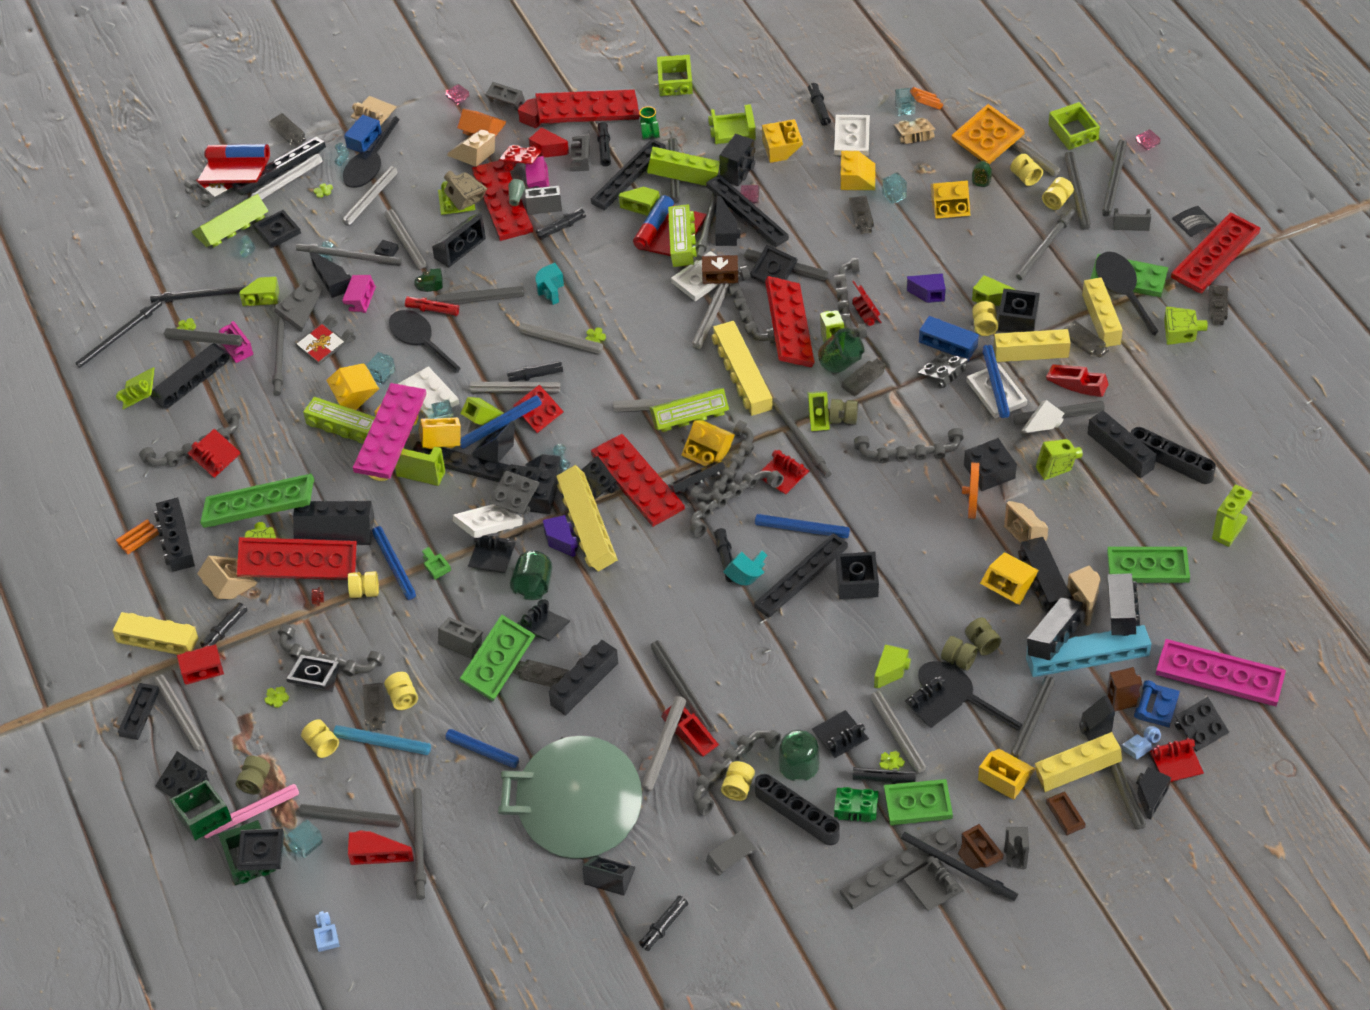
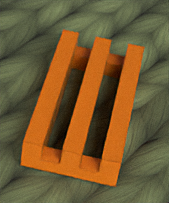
(926, 98)
(136, 535)

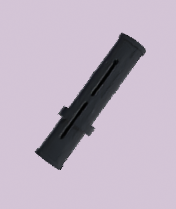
(817, 99)
(604, 138)
(565, 221)
(536, 371)
(724, 549)
(218, 632)
(884, 775)
(658, 929)

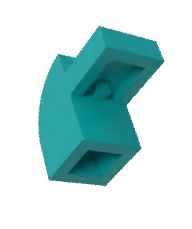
(548, 281)
(744, 570)

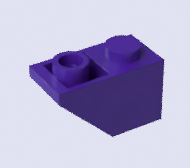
(927, 287)
(559, 535)

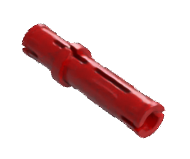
(429, 305)

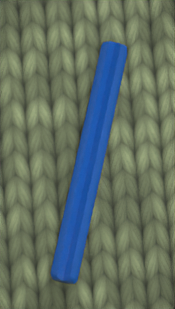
(996, 381)
(500, 421)
(801, 525)
(394, 563)

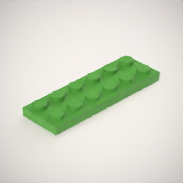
(257, 500)

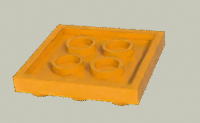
(988, 134)

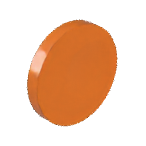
(972, 490)

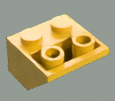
(781, 140)
(950, 199)
(439, 432)
(707, 443)
(1009, 577)
(1004, 773)

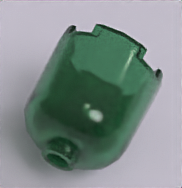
(840, 351)
(531, 575)
(799, 755)

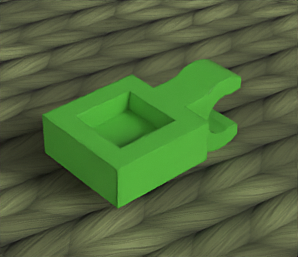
(435, 565)

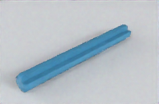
(382, 740)

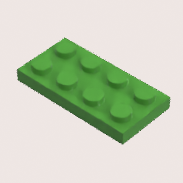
(1150, 277)
(1150, 563)
(497, 657)

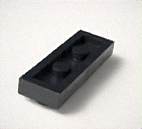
(697, 477)
(138, 711)

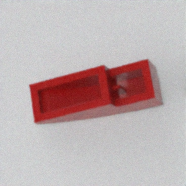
(1078, 379)
(693, 733)

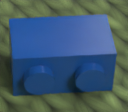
(362, 134)

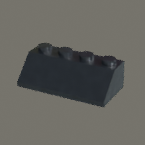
(335, 521)

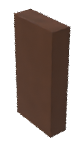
(1065, 813)

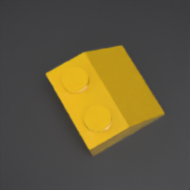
(857, 171)
(352, 385)

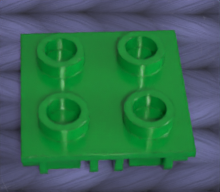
(856, 801)

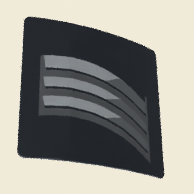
(1193, 220)

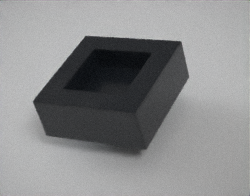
(386, 248)

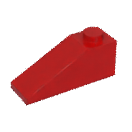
(372, 848)

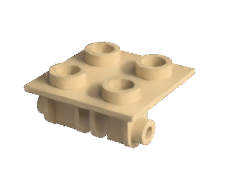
(373, 108)
(919, 126)

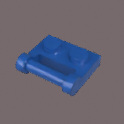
(1163, 706)

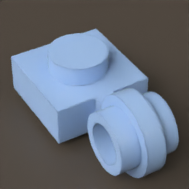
(1138, 745)
(325, 936)

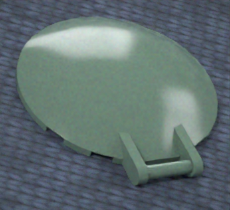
(575, 797)

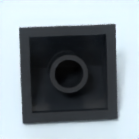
(496, 444)
(314, 673)
(607, 875)

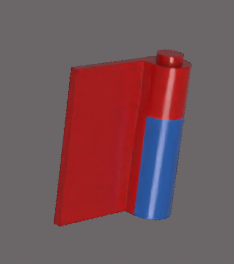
(234, 163)
(655, 233)

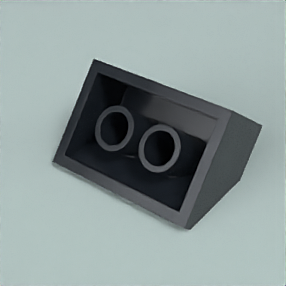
(460, 240)
(545, 494)

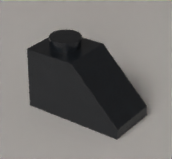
(1097, 719)
(1151, 790)

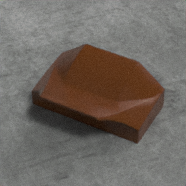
(979, 849)

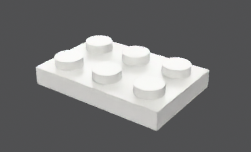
(852, 134)
(690, 280)
(982, 386)
(435, 389)
(487, 520)

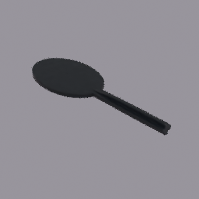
(366, 165)
(1122, 279)
(415, 330)
(961, 687)

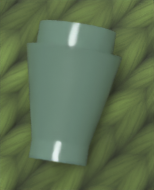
(516, 189)

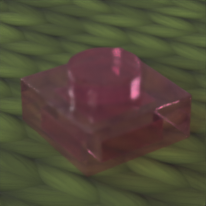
(457, 94)
(1148, 139)
(751, 192)

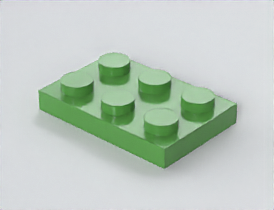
(918, 802)

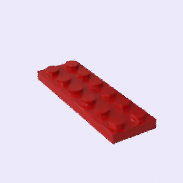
(587, 106)
(507, 219)
(1215, 252)
(789, 321)
(638, 480)
(296, 558)

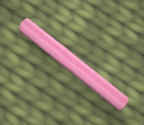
(258, 807)

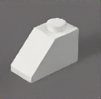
(1044, 418)

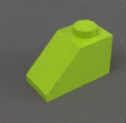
(639, 200)
(818, 410)
(891, 665)

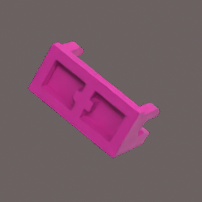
(537, 173)
(359, 293)
(240, 352)

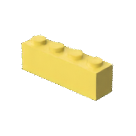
(1102, 312)
(1031, 345)
(155, 634)
(1078, 762)

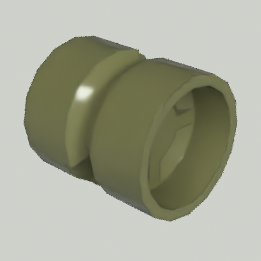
(850, 411)
(983, 636)
(956, 652)
(253, 774)

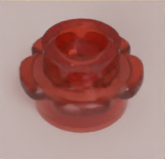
(317, 596)

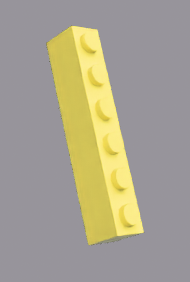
(742, 368)
(587, 519)

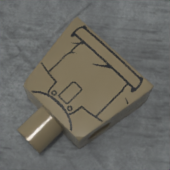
(463, 189)

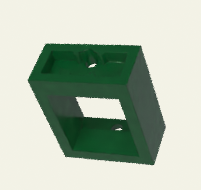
(207, 820)
(230, 840)

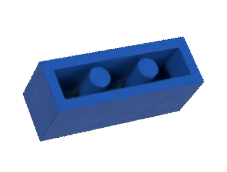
(948, 338)

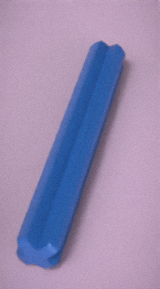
(482, 748)

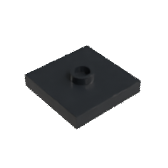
(277, 228)
(773, 264)
(260, 849)

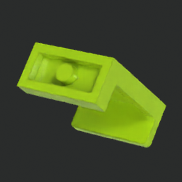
(727, 125)
(421, 466)
(1229, 518)

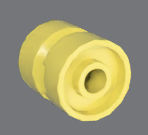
(1026, 169)
(1057, 193)
(985, 318)
(363, 584)
(401, 691)
(319, 738)
(738, 781)

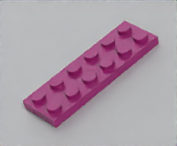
(389, 431)
(1220, 672)

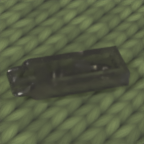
(287, 129)
(861, 214)
(1218, 304)
(1086, 340)
(863, 377)
(539, 672)
(374, 706)

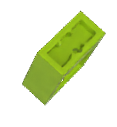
(674, 64)
(1069, 114)

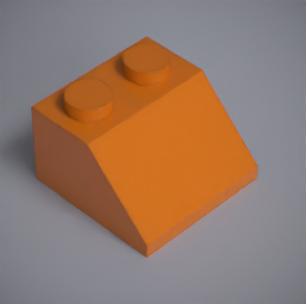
(473, 121)

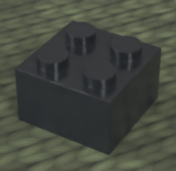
(737, 159)
(1018, 310)
(994, 461)
(857, 575)

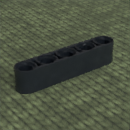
(190, 376)
(1177, 457)
(802, 817)

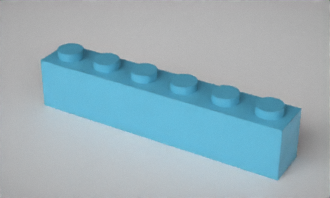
(1093, 651)

